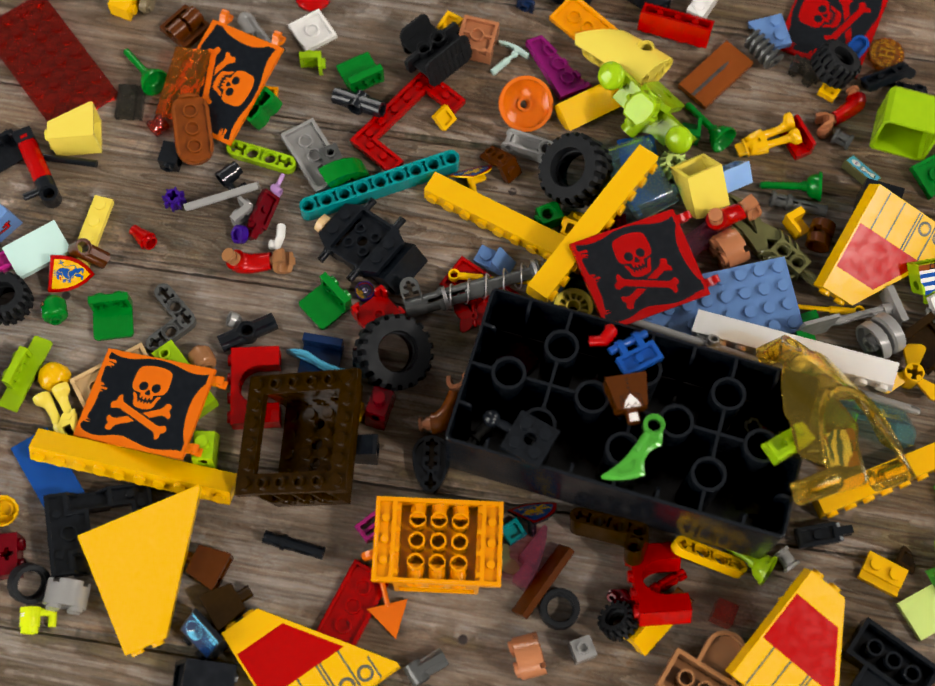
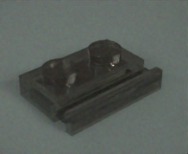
(130, 102)

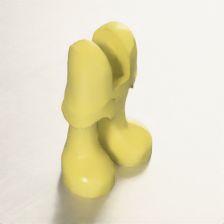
(46, 401)

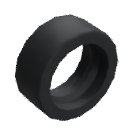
(14, 577)
(559, 625)

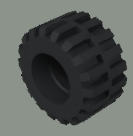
(836, 63)
(21, 302)

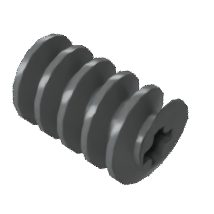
(761, 49)

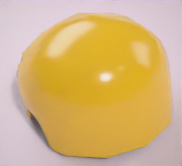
(53, 374)
(8, 510)

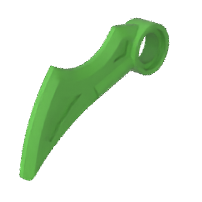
(633, 464)

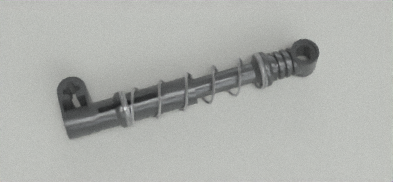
(473, 290)

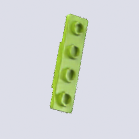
(23, 371)

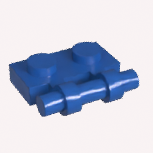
(639, 358)

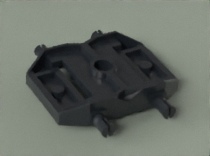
(366, 260)

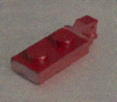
(262, 213)

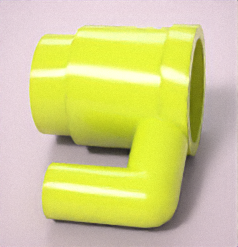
(31, 618)

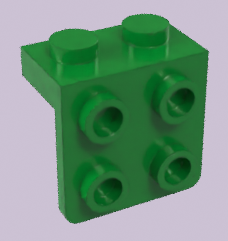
(326, 302)
(112, 315)

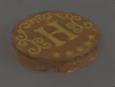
(885, 53)

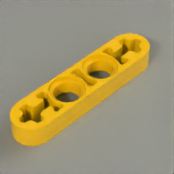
(730, 566)

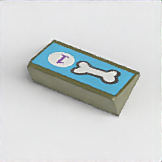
(859, 170)

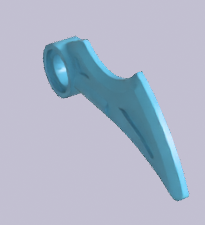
(312, 359)

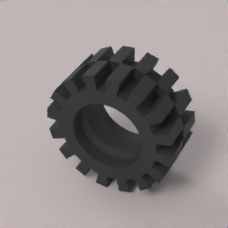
(611, 614)

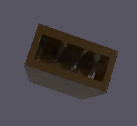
(226, 604)

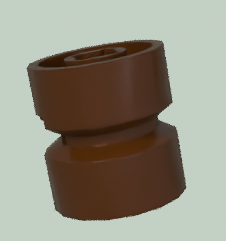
(820, 235)

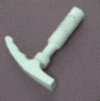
(516, 51)

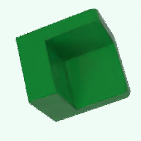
(695, 129)

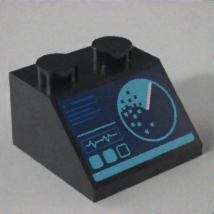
(203, 636)

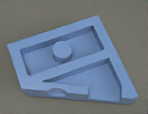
(774, 29)

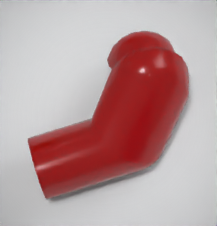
(605, 338)

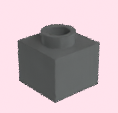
(329, 153)

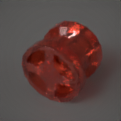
(157, 125)

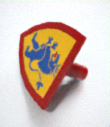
(67, 273)

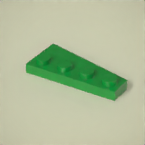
(925, 175)

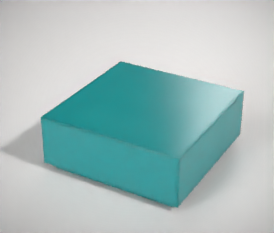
(513, 531)

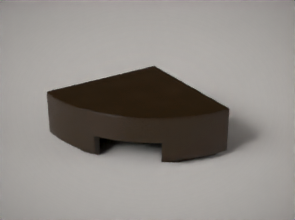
(905, 560)

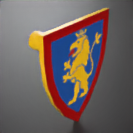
(473, 175)

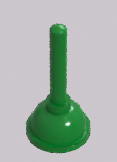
(151, 79)
(720, 136)
(812, 185)

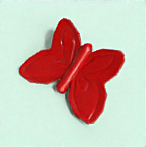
(470, 317)

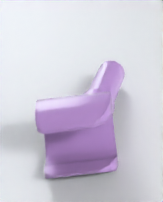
(275, 188)

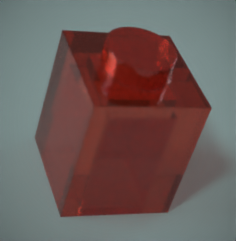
(723, 613)

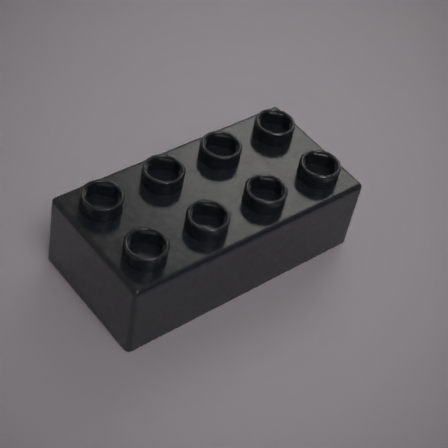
(693, 484)

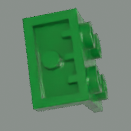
(360, 72)

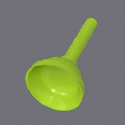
(760, 567)

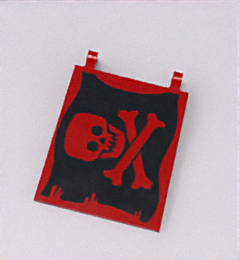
(817, 21)
(641, 268)

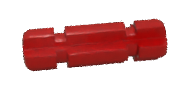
(668, 581)

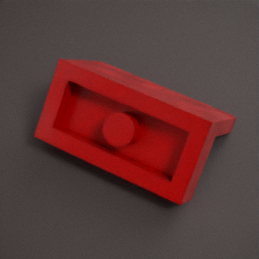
(808, 142)

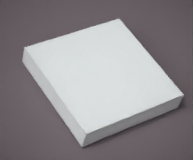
(312, 31)

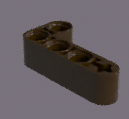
(614, 530)

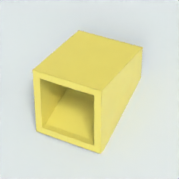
(76, 131)
(701, 185)

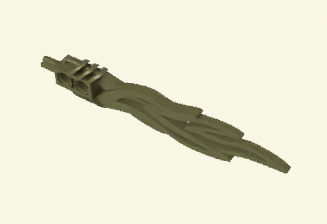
(761, 234)

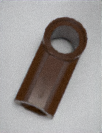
(89, 253)

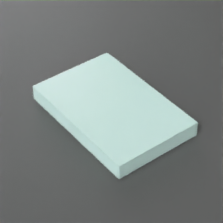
(34, 249)

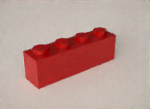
(675, 25)

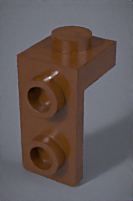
(503, 161)

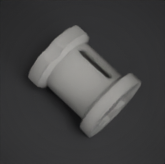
(786, 559)

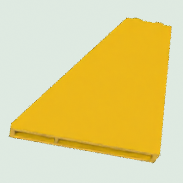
(141, 567)

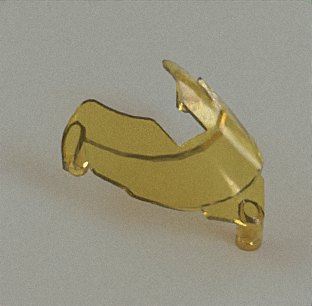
(825, 428)

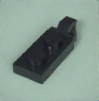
(821, 534)

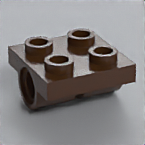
(185, 26)

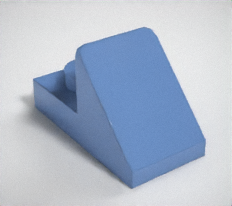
(494, 260)

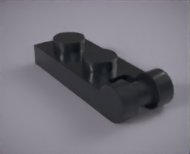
(887, 76)

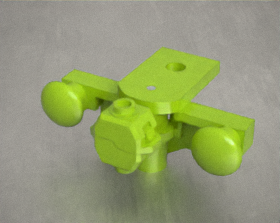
(647, 108)

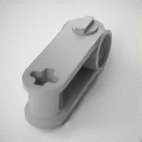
(525, 145)

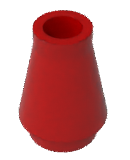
(145, 239)

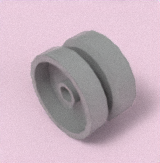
(881, 336)

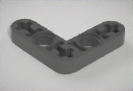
(177, 321)

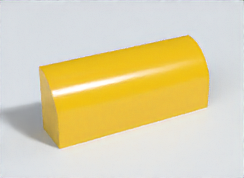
(585, 107)

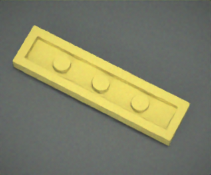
(96, 221)

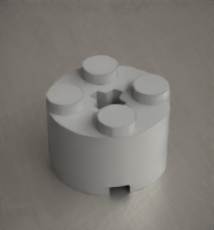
(66, 595)

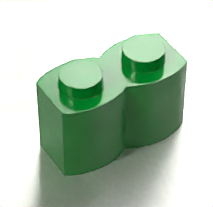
(264, 107)

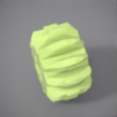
(668, 160)

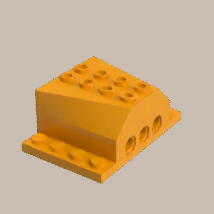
(437, 544)

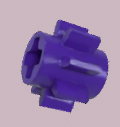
(174, 199)

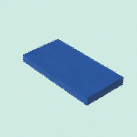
(45, 477)

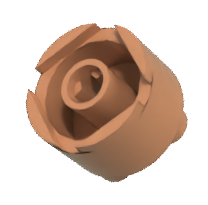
(728, 248)
(528, 656)

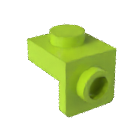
(312, 59)

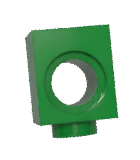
(551, 209)

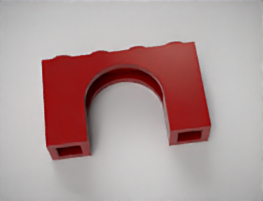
(244, 363)
(653, 607)

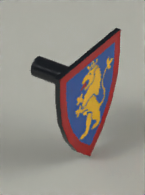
(534, 514)

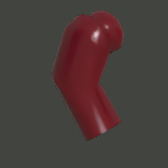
(619, 594)

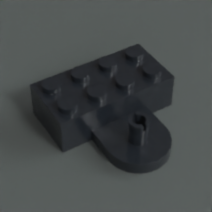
(885, 658)

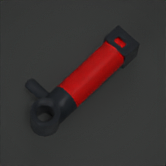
(37, 168)

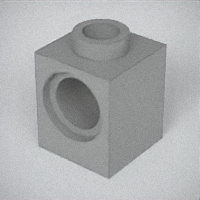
(582, 649)

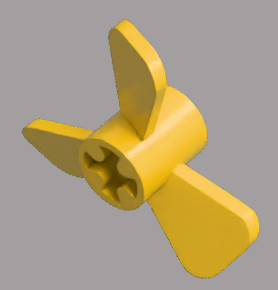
(913, 355)

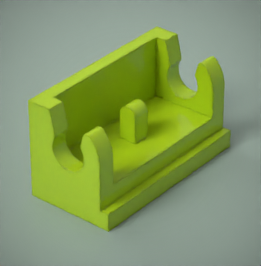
(780, 447)

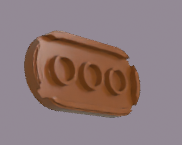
(192, 129)

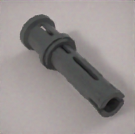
(788, 202)

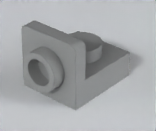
(242, 214)

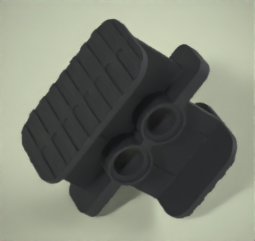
(433, 50)

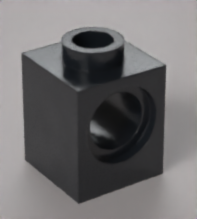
(168, 157)

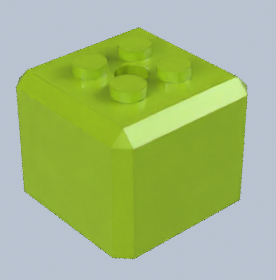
(905, 124)

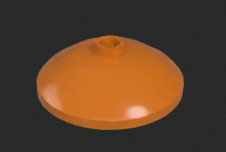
(537, 99)

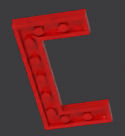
(368, 136)

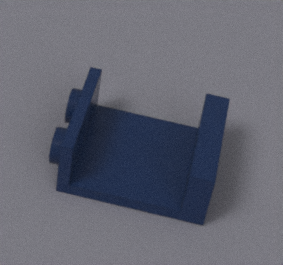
(324, 347)

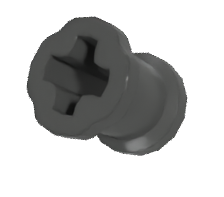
(842, 138)

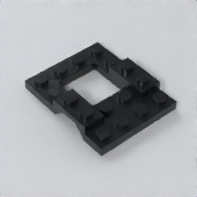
(69, 516)

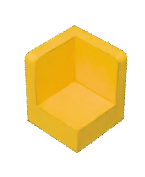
(795, 224)

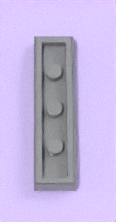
(222, 196)

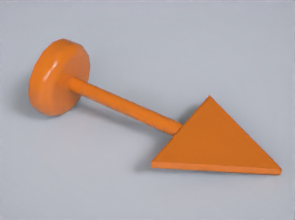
(391, 613)

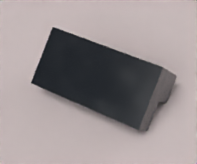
(404, 264)

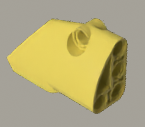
(634, 55)

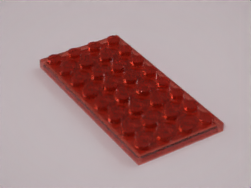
(50, 60)

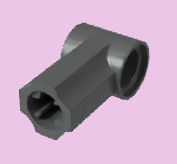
(421, 669)

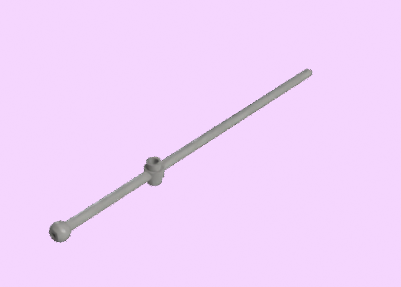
(713, 343)

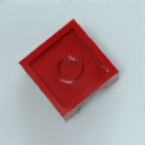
(375, 307)

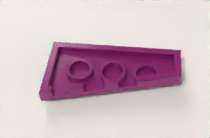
(559, 75)

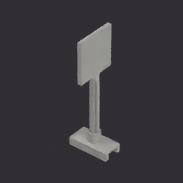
(891, 305)

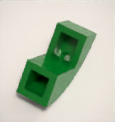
(342, 170)

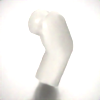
(279, 238)

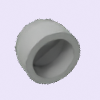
(233, 319)

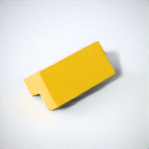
(647, 637)

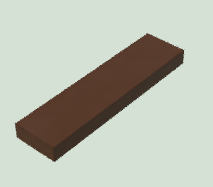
(542, 581)

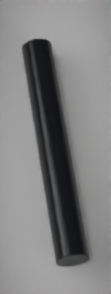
(70, 160)

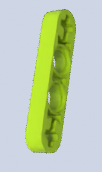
(263, 153)

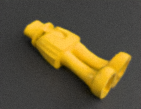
(757, 142)

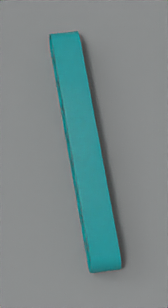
(372, 190)

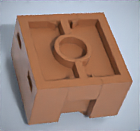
(482, 37)

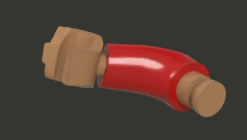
(247, 263)

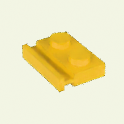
(882, 574)

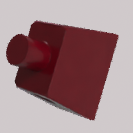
(379, 405)

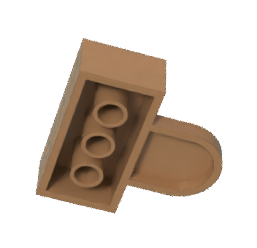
(709, 665)

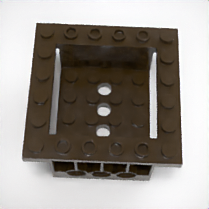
(308, 400)

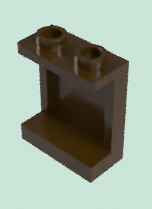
(924, 333)

